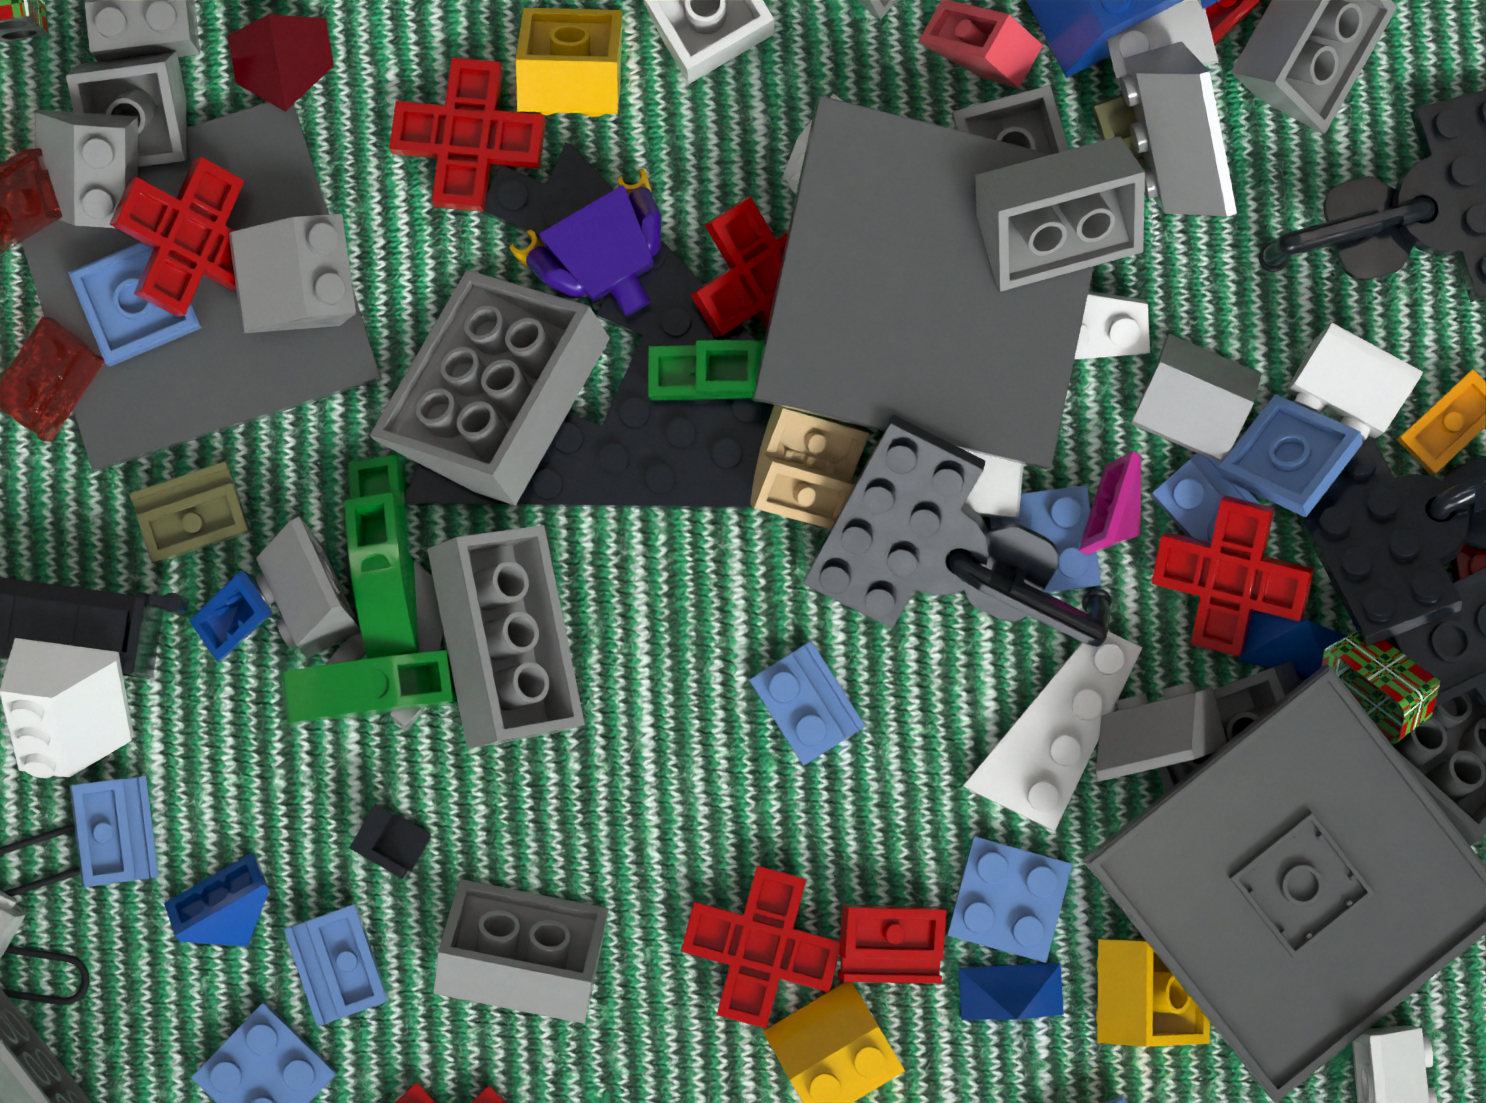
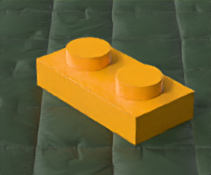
(1448, 424)

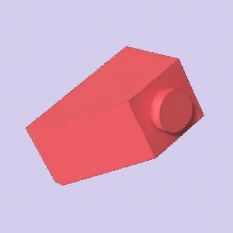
(982, 42)

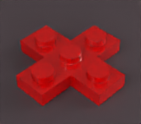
(467, 134)
(184, 231)
(752, 273)
(1232, 576)
(761, 947)

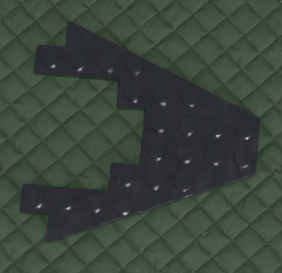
(646, 448)

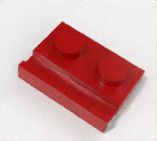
(892, 943)

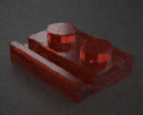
(25, 198)
(47, 378)

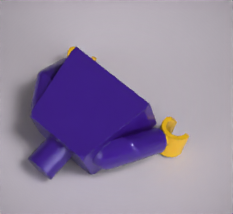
(601, 247)

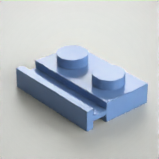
(1194, 496)
(807, 703)
(114, 831)
(336, 965)

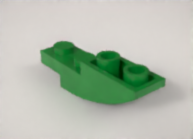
(704, 370)
(380, 558)
(368, 687)

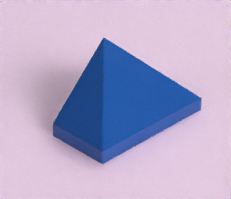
(231, 615)
(1278, 640)
(222, 906)
(1010, 991)

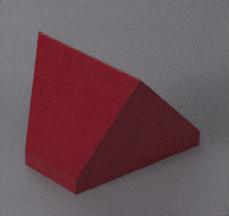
(281, 57)

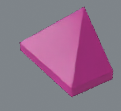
(1116, 506)

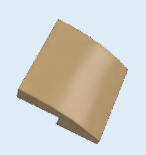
(806, 466)

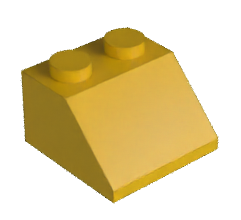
(569, 61)
(1143, 1000)
(833, 1048)

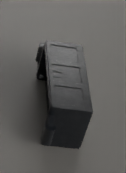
(87, 620)

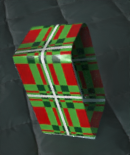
(1385, 683)

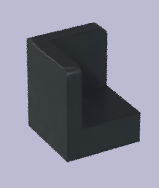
(391, 841)

